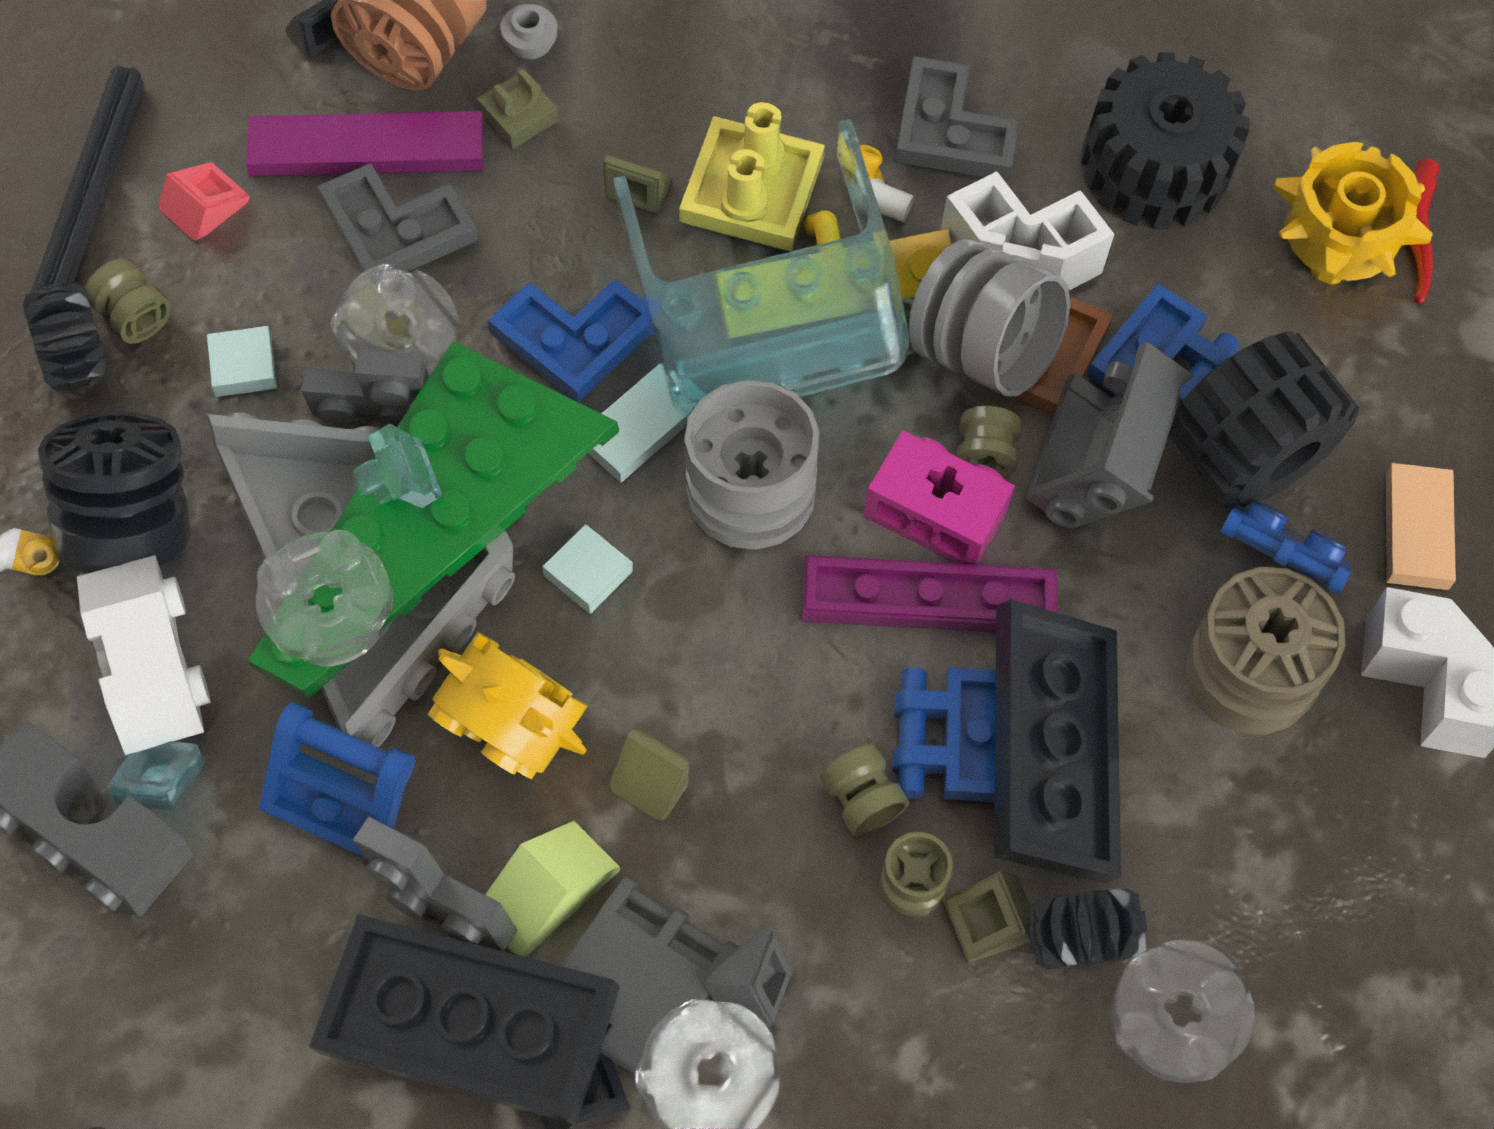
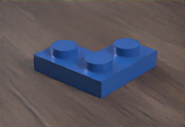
(569, 349)

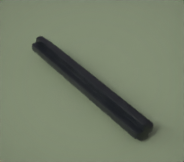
(90, 179)

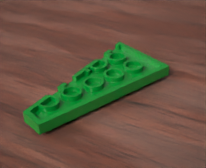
(492, 450)

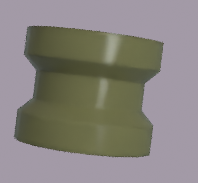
(990, 438)

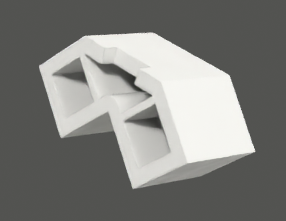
(1060, 238)
(1435, 647)
(138, 650)

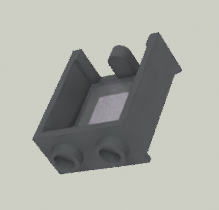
(1105, 448)

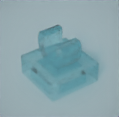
(398, 470)

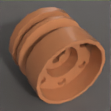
(405, 38)

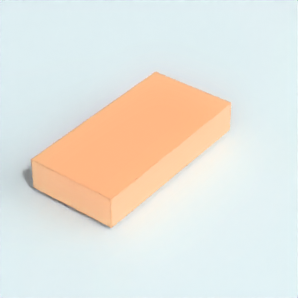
(1420, 526)

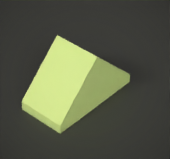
(550, 882)

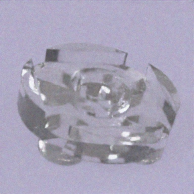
(414, 296)
(290, 581)
(1216, 994)
(698, 1031)

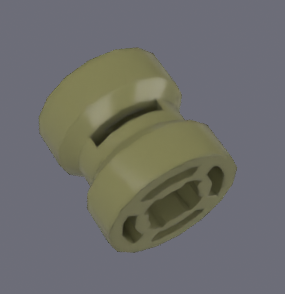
(122, 294)
(864, 790)
(923, 862)

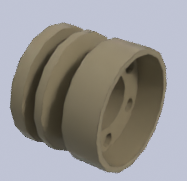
(1264, 650)

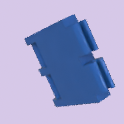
(1313, 556)

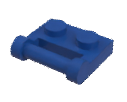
(323, 796)

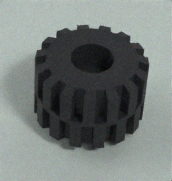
(1176, 138)
(1262, 419)

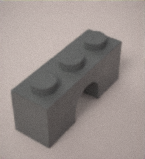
(123, 856)

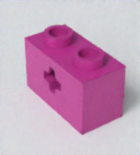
(908, 500)

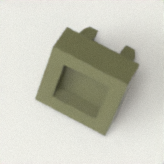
(518, 109)

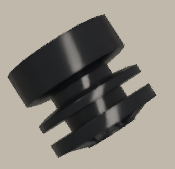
(114, 490)

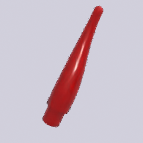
(1425, 173)

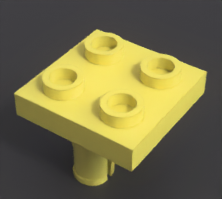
(752, 179)

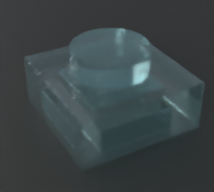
(157, 775)

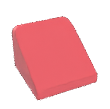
(200, 199)

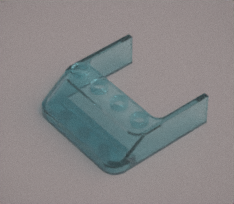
(785, 319)

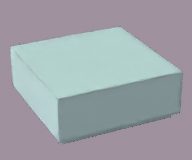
(241, 361)
(587, 569)

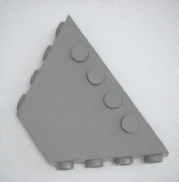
(298, 483)

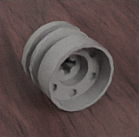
(989, 317)
(751, 464)

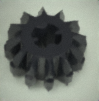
(65, 335)
(1087, 928)

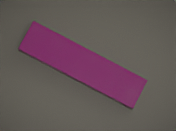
(350, 141)
(918, 592)

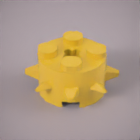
(1351, 212)
(508, 706)

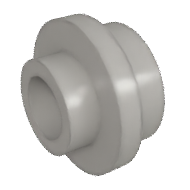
(526, 41)

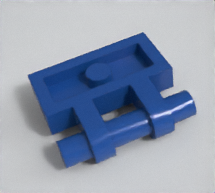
(1173, 329)
(968, 736)

